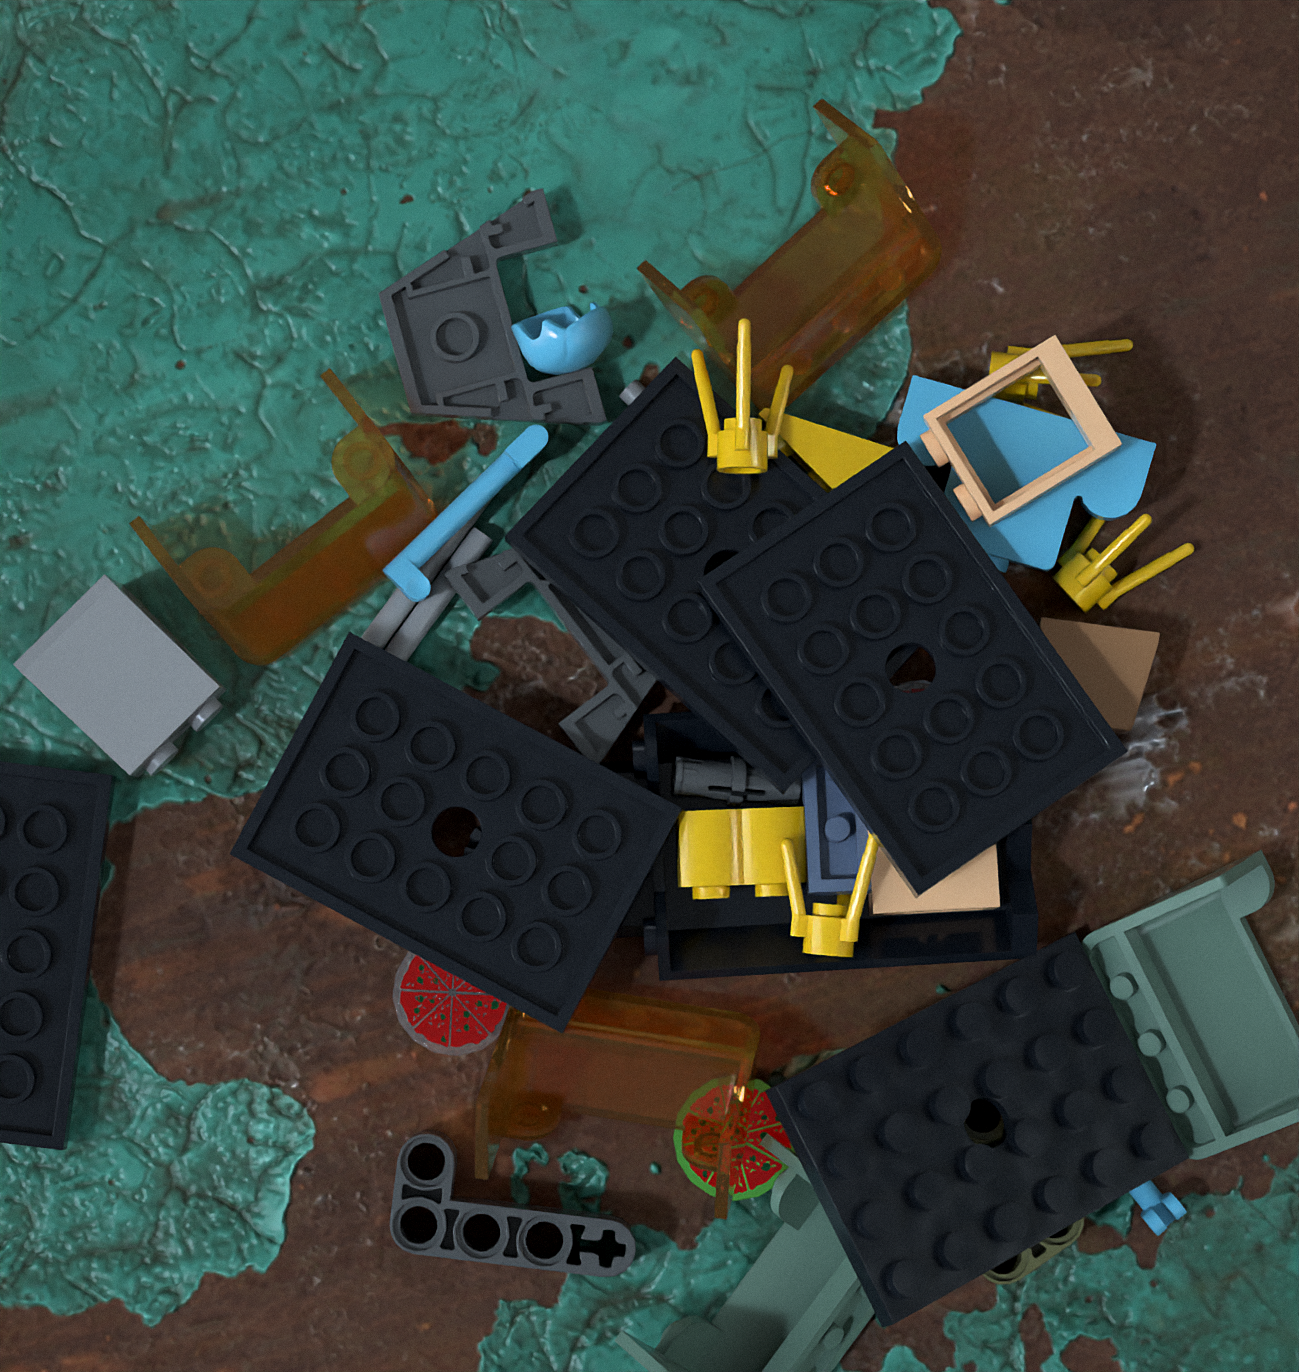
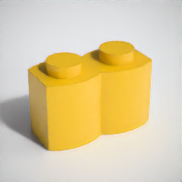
(738, 849)

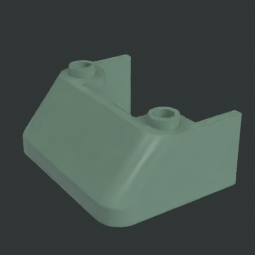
(789, 1311)

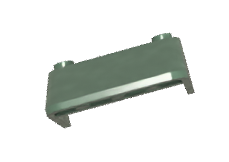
(1205, 1007)

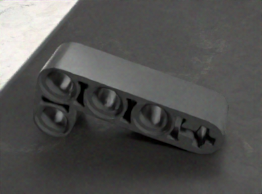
(513, 1219)

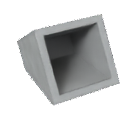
(122, 678)

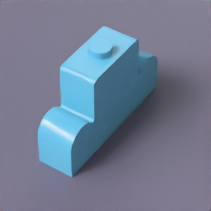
(1012, 448)

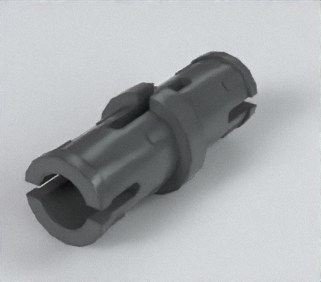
(729, 781)

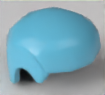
(563, 340)

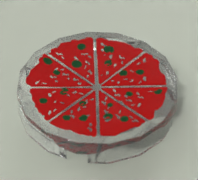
(445, 1010)

